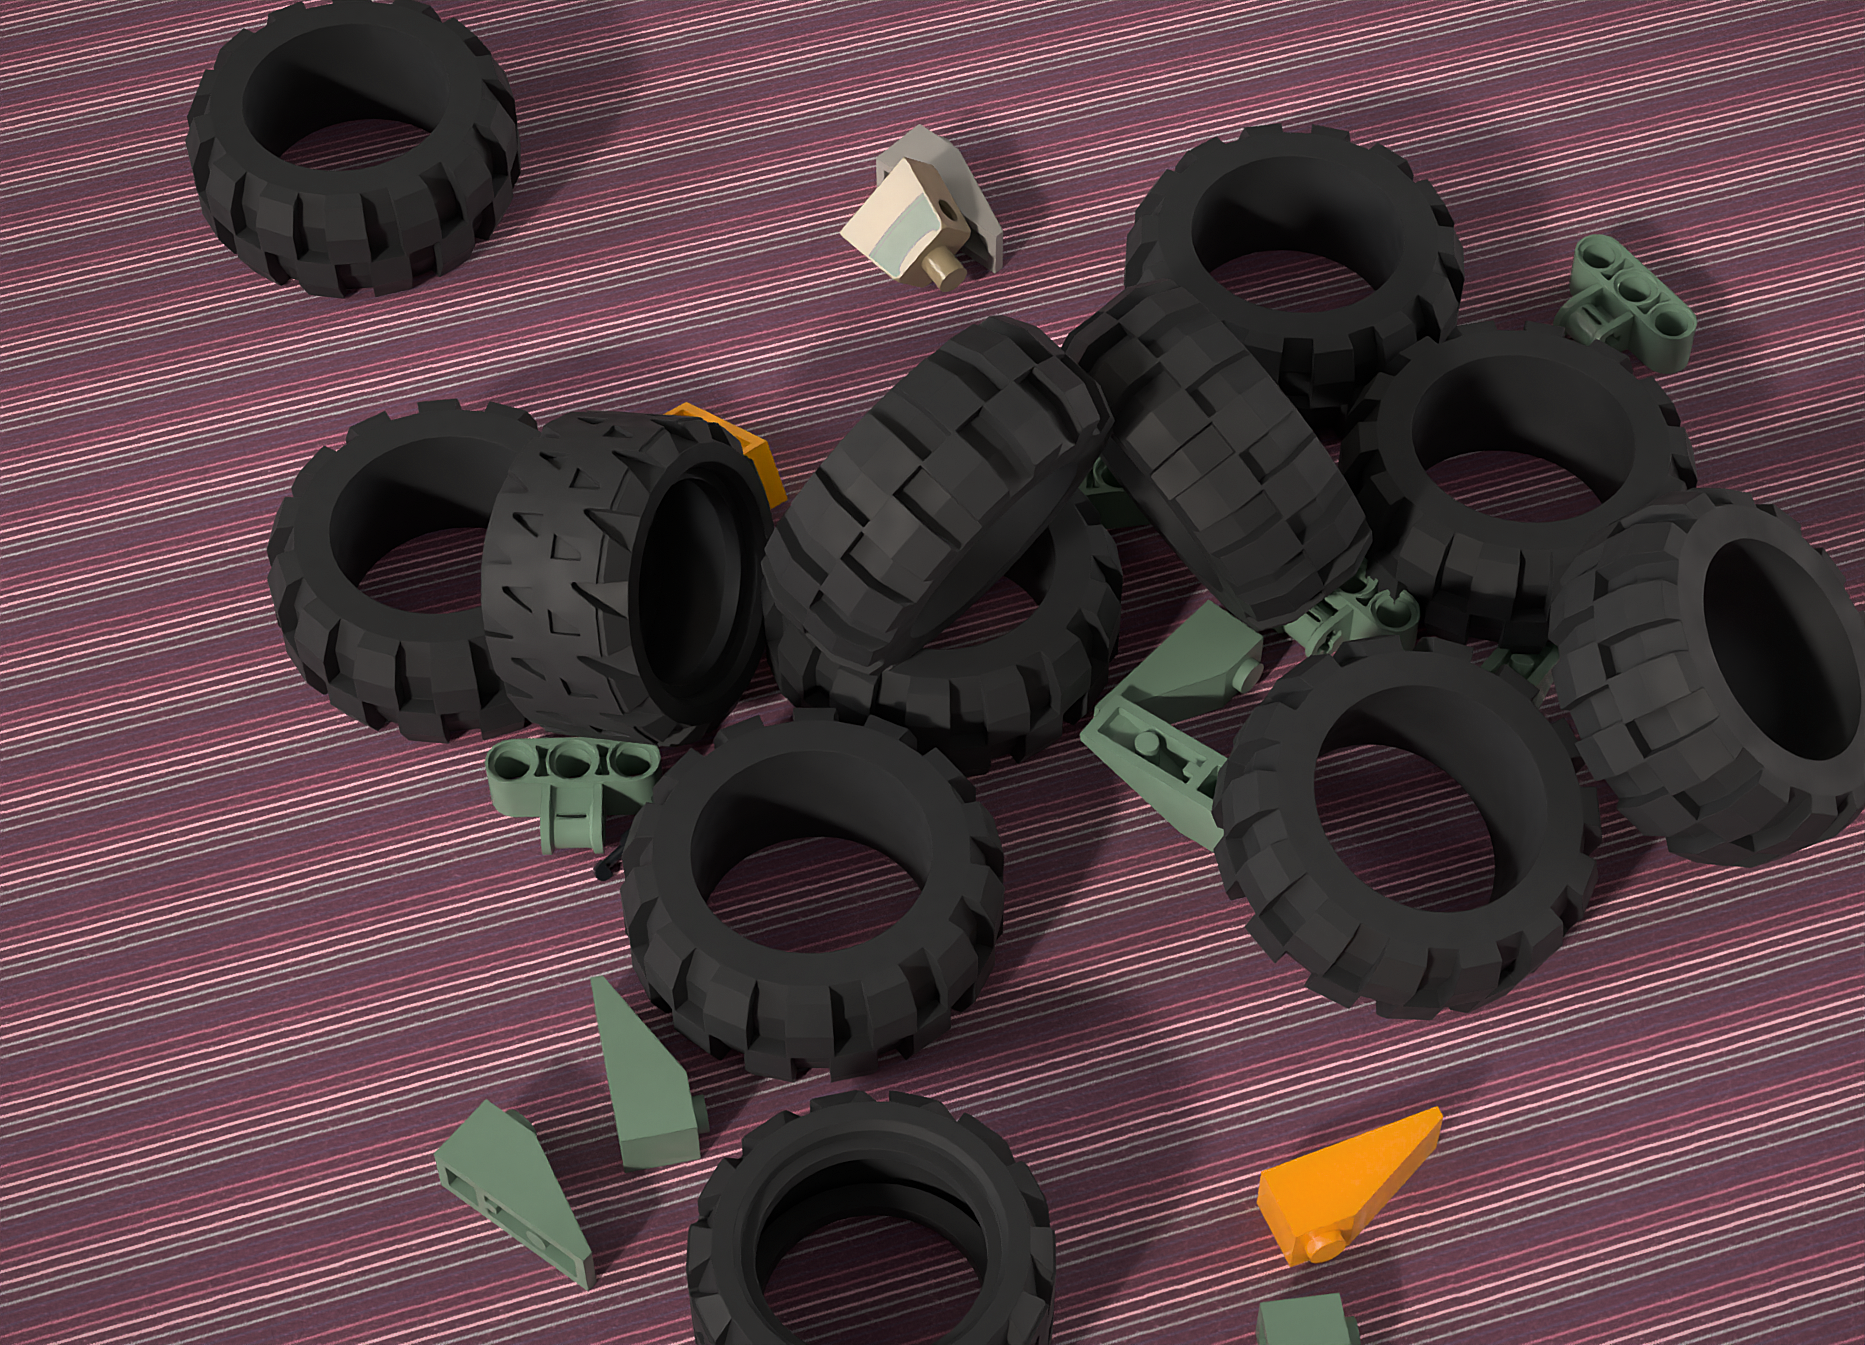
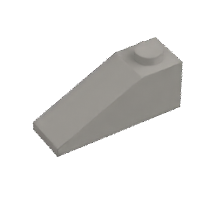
(925, 146)

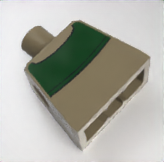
(912, 228)

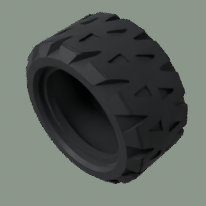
(627, 577)
(867, 1161)

